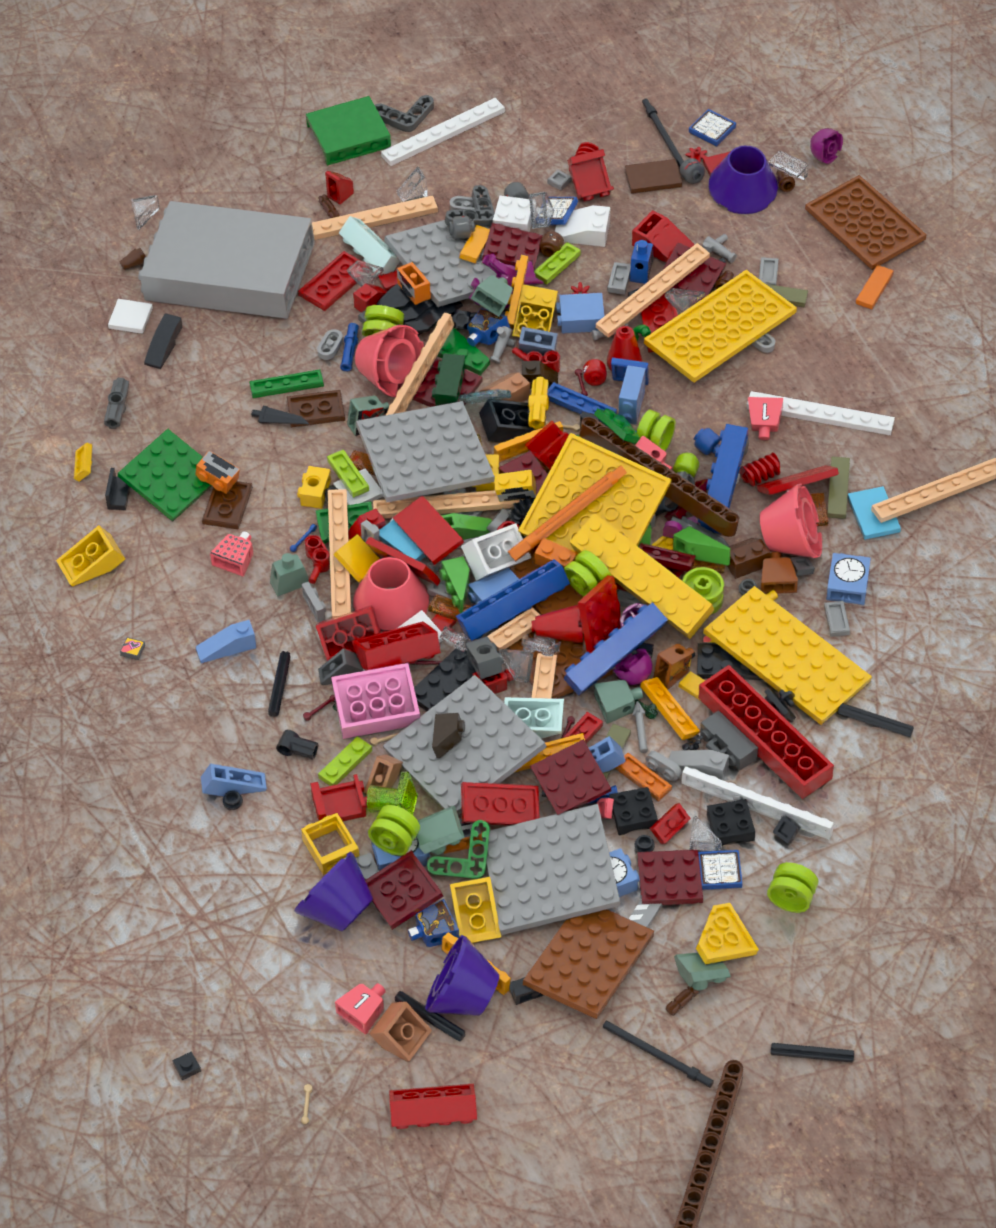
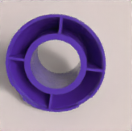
(741, 191)
(337, 896)
(463, 983)

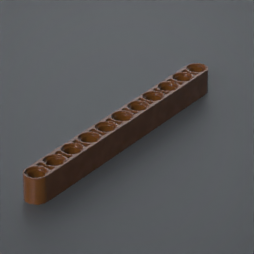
(680, 490)
(711, 1154)

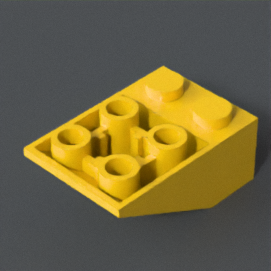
(536, 308)

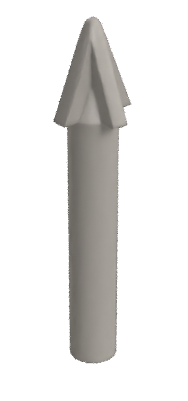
(638, 713)

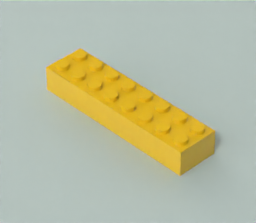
(643, 576)

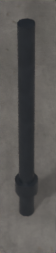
(652, 113)
(691, 1072)

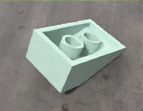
(539, 714)

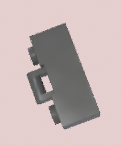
(728, 739)

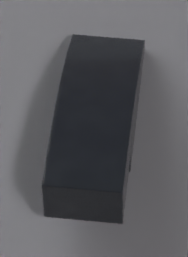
(163, 341)

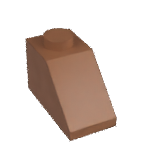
(384, 772)

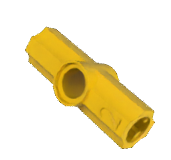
(538, 403)

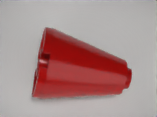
(624, 346)
(560, 625)

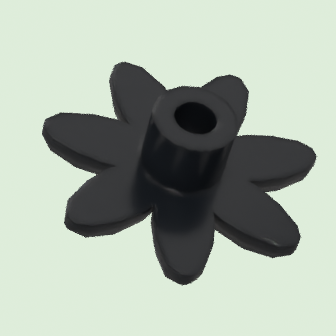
(692, 743)

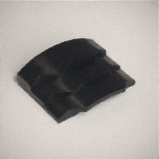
(419, 316)

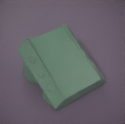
(439, 830)
(699, 974)

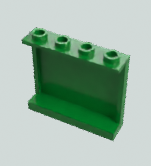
(349, 130)

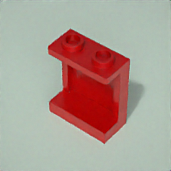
(590, 175)
(547, 444)
(341, 798)

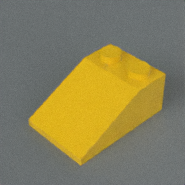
(90, 557)
(475, 909)

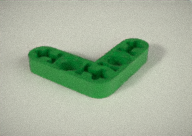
(466, 864)

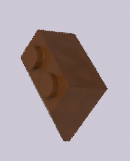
(747, 557)

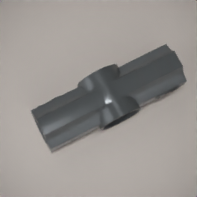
(116, 403)

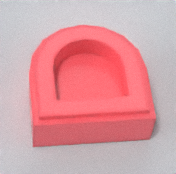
(605, 807)

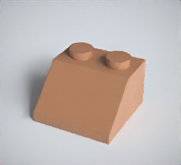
(513, 382)
(400, 1031)

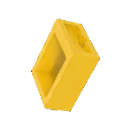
(323, 827)

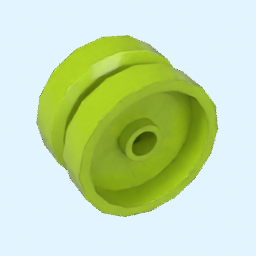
(381, 318)
(657, 428)
(585, 572)
(708, 584)
(394, 830)
(792, 887)

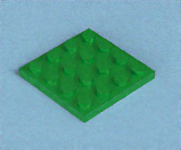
(166, 475)

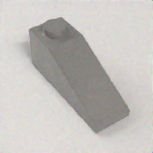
(705, 761)

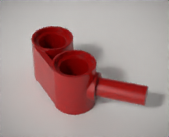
(551, 358)
(318, 554)

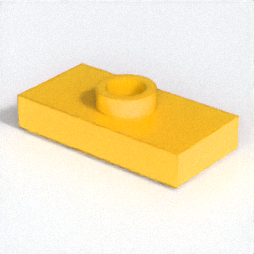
(83, 461)

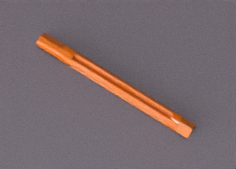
(566, 513)

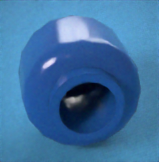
(706, 441)

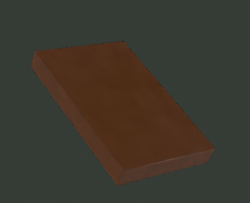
(653, 176)
(317, 407)
(227, 509)

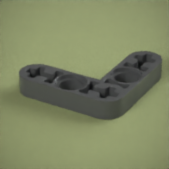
(407, 121)
(482, 215)

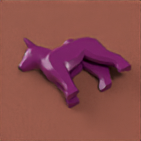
(507, 272)

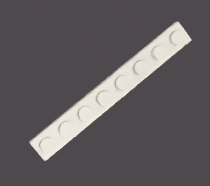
(442, 132)
(833, 415)
(756, 802)

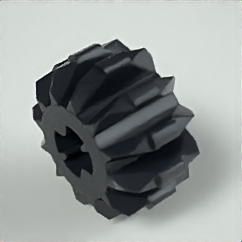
(520, 510)

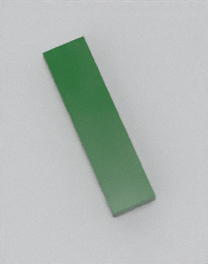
(286, 383)

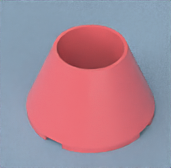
(388, 357)
(791, 524)
(394, 605)

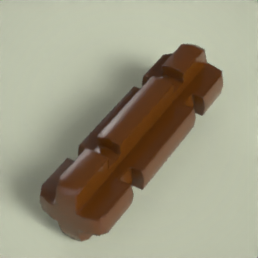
(328, 206)
(681, 1000)

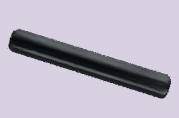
(279, 684)
(875, 719)
(433, 1018)
(812, 1052)

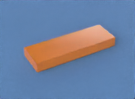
(874, 287)
(644, 777)

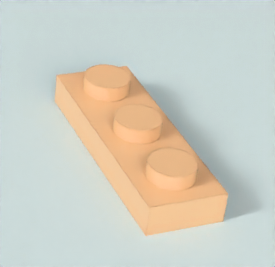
(513, 630)
(544, 676)

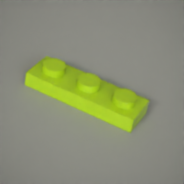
(557, 263)
(348, 473)
(345, 762)

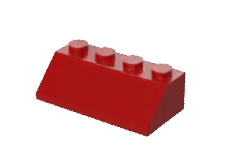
(397, 646)
(433, 1105)

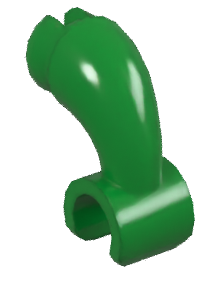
(642, 329)

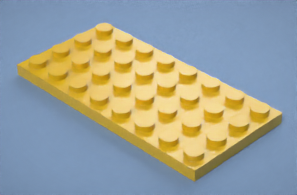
(720, 325)
(787, 654)

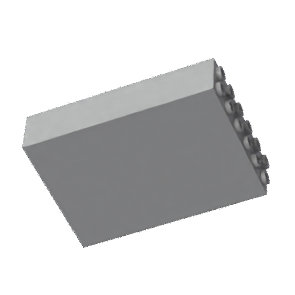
(227, 259)

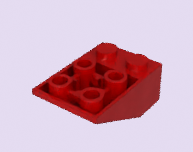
(661, 233)

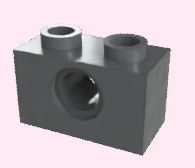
(484, 657)

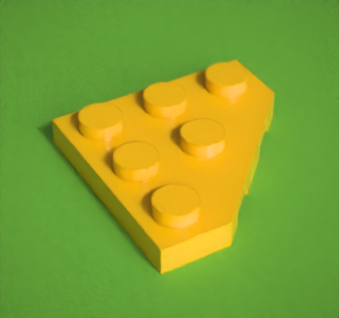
(724, 936)

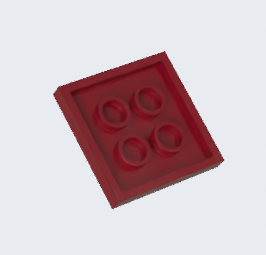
(511, 243)
(701, 278)
(424, 393)
(571, 778)
(670, 877)
(402, 890)

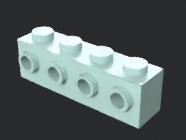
(368, 244)

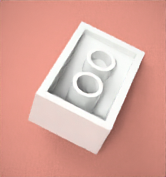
(586, 226)
(490, 552)

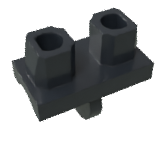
(781, 702)

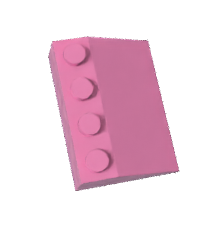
(375, 700)

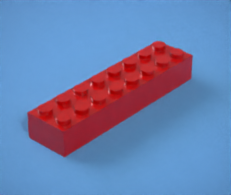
(777, 740)

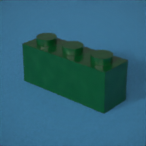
(449, 379)

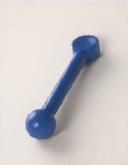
(293, 548)

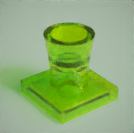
(403, 797)

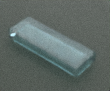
(483, 396)

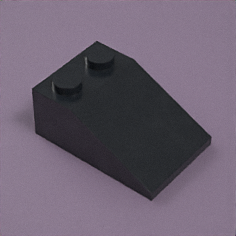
(505, 419)

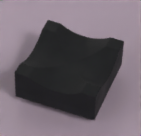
(633, 810)
(731, 821)

